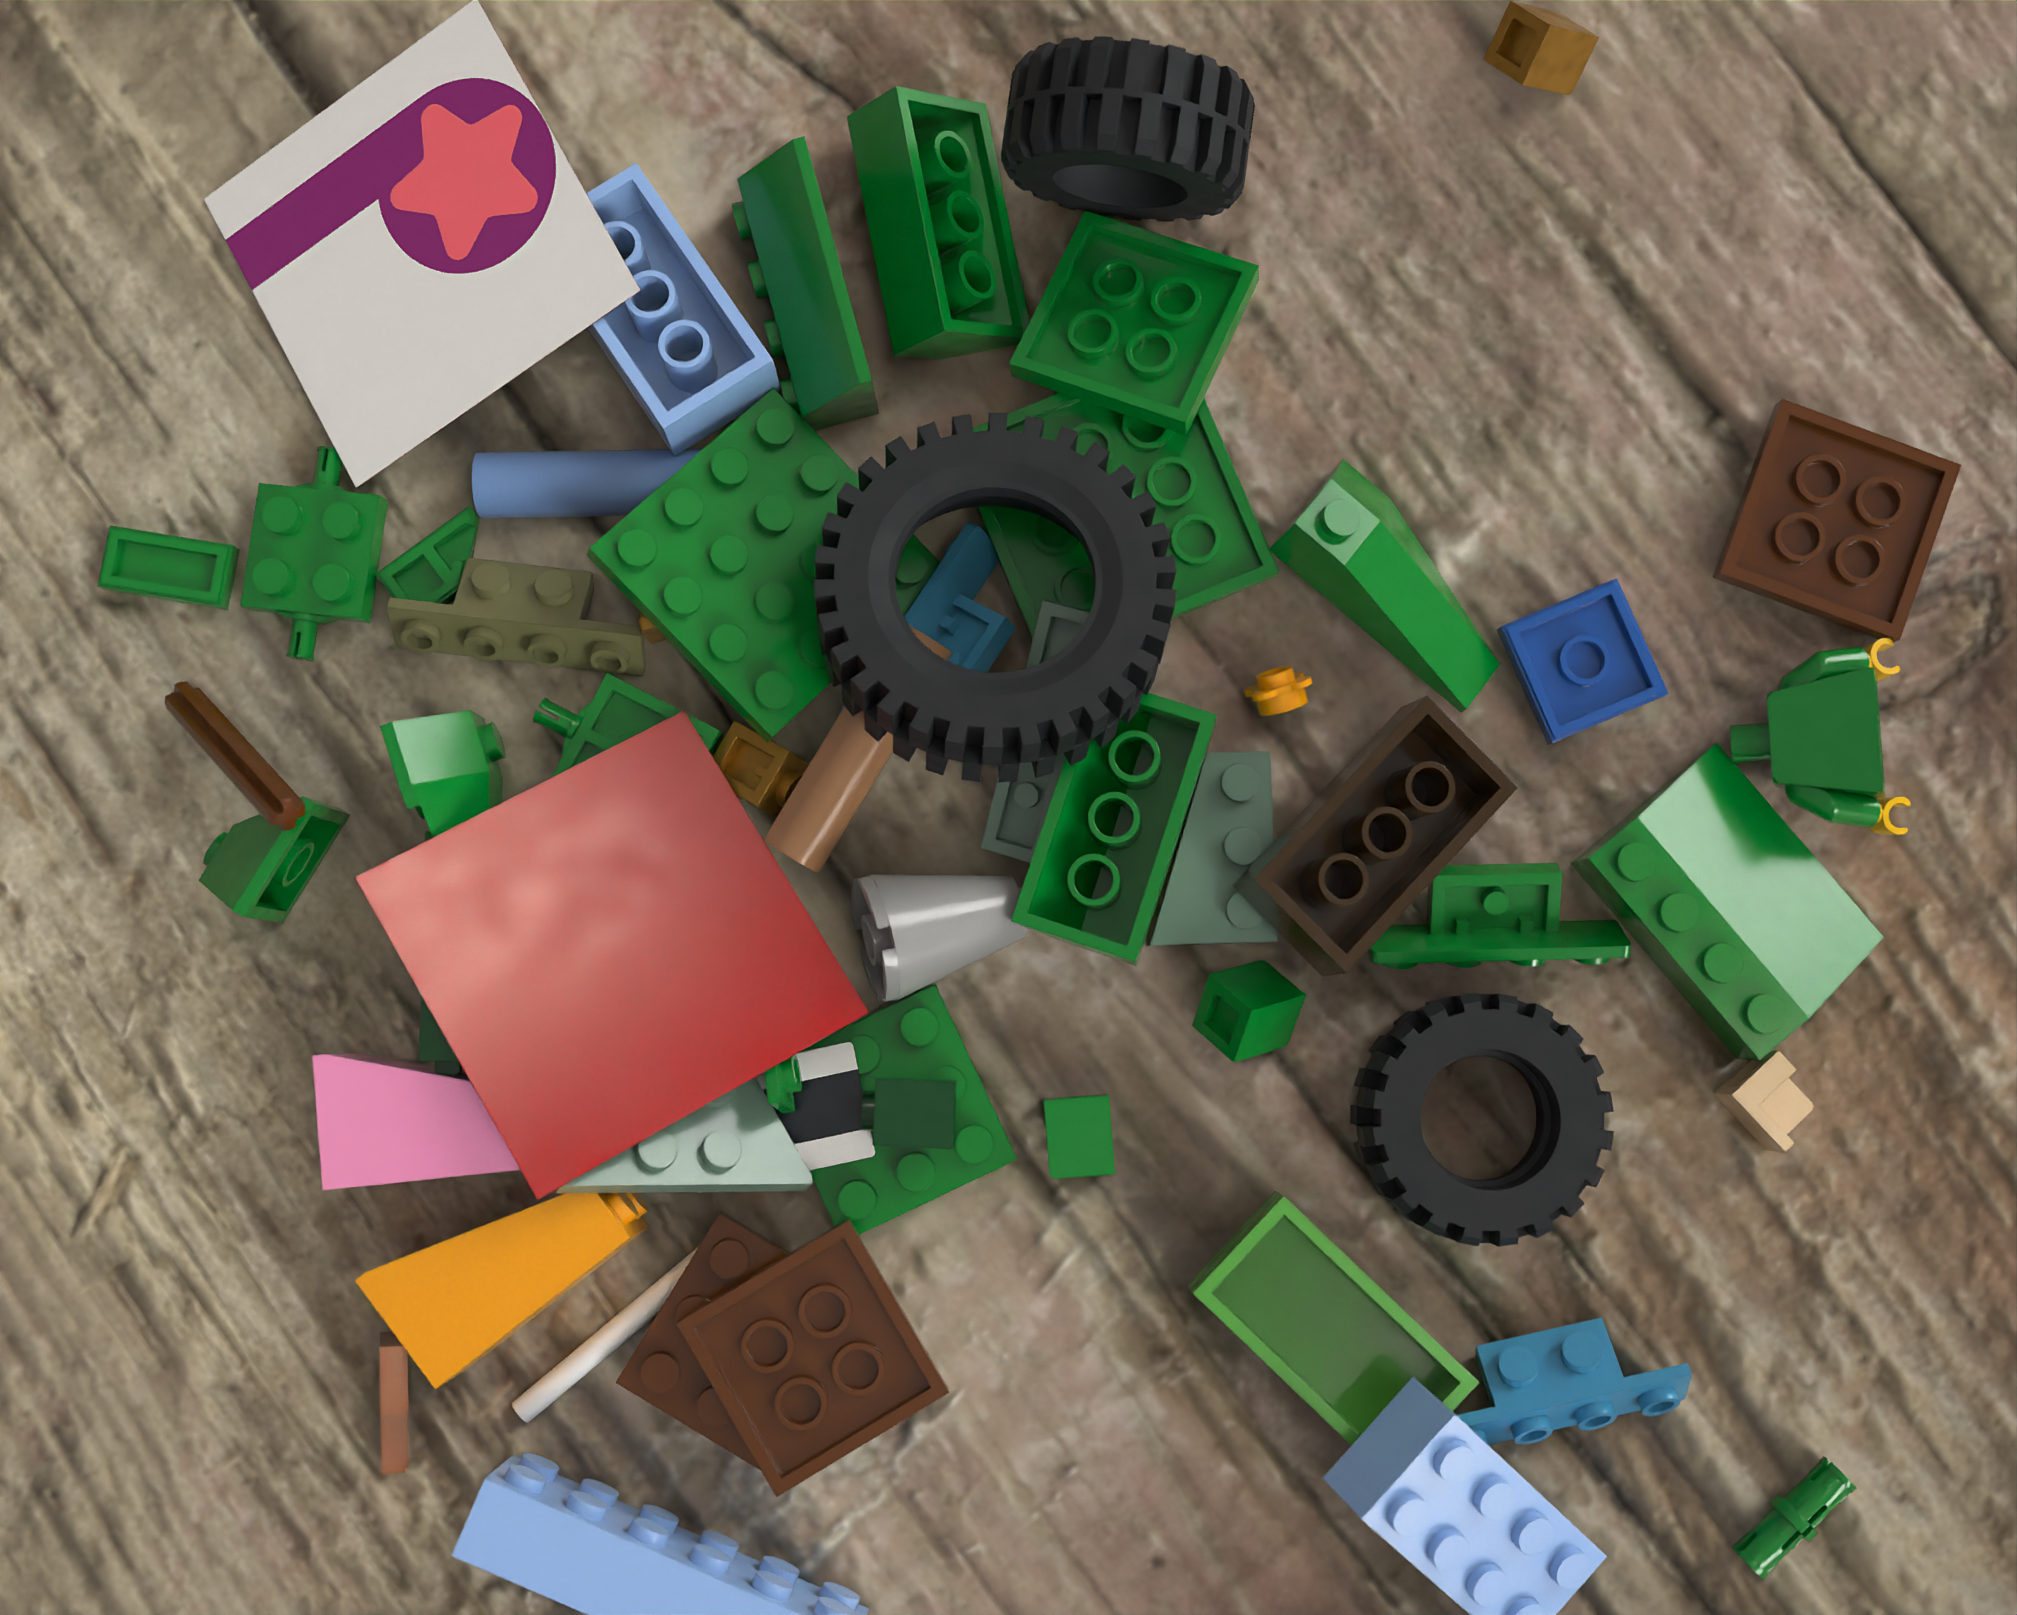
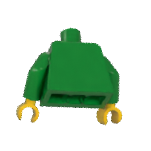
(1827, 738)

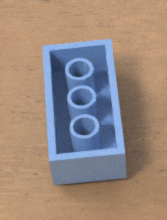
(681, 335)
(1461, 1511)

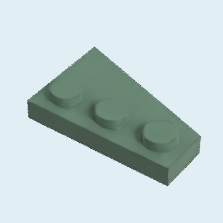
(1221, 839)

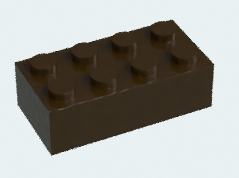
(1375, 837)

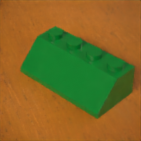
(938, 224)
(805, 288)
(1116, 831)

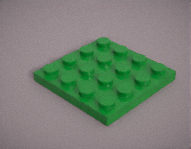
(1194, 492)
(730, 558)

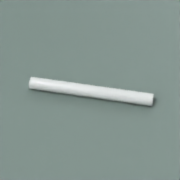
(598, 1345)

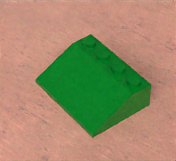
(1729, 904)

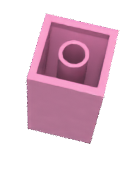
(400, 1123)

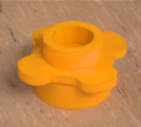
(1279, 690)

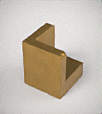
(1540, 48)

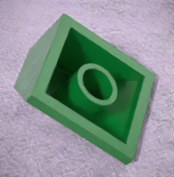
(266, 869)

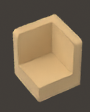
(1766, 1100)

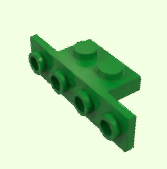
(1498, 916)

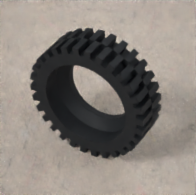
(972, 712)

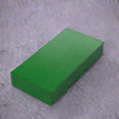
(168, 567)

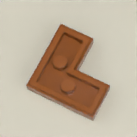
(393, 1404)

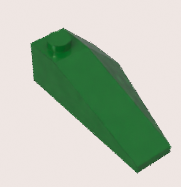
(1376, 572)

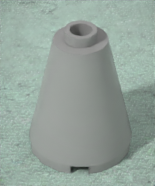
(930, 926)

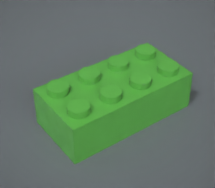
(1322, 1321)

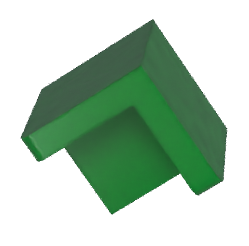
(1248, 1010)
(1079, 1136)

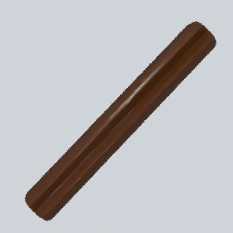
(235, 756)

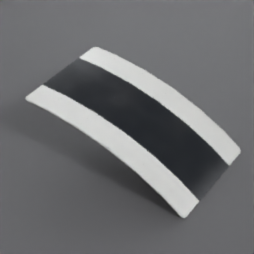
(827, 1108)

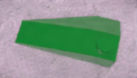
(446, 766)

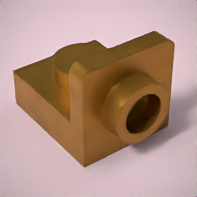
(758, 769)

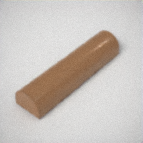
(834, 786)

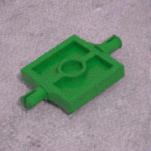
(314, 553)
(609, 719)

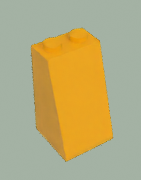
(486, 1284)

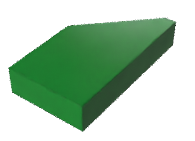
(435, 564)

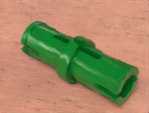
(1793, 1517)

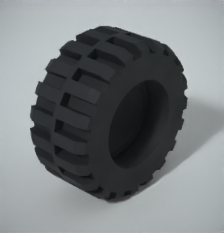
(1128, 129)
(1565, 1136)

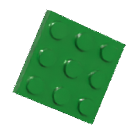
(1135, 322)
(913, 1042)

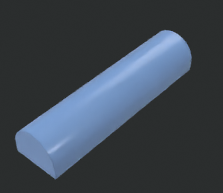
(569, 481)

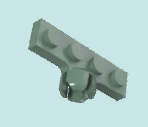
(1022, 805)

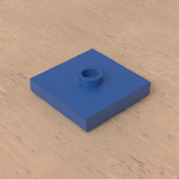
(1582, 661)

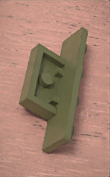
(520, 617)

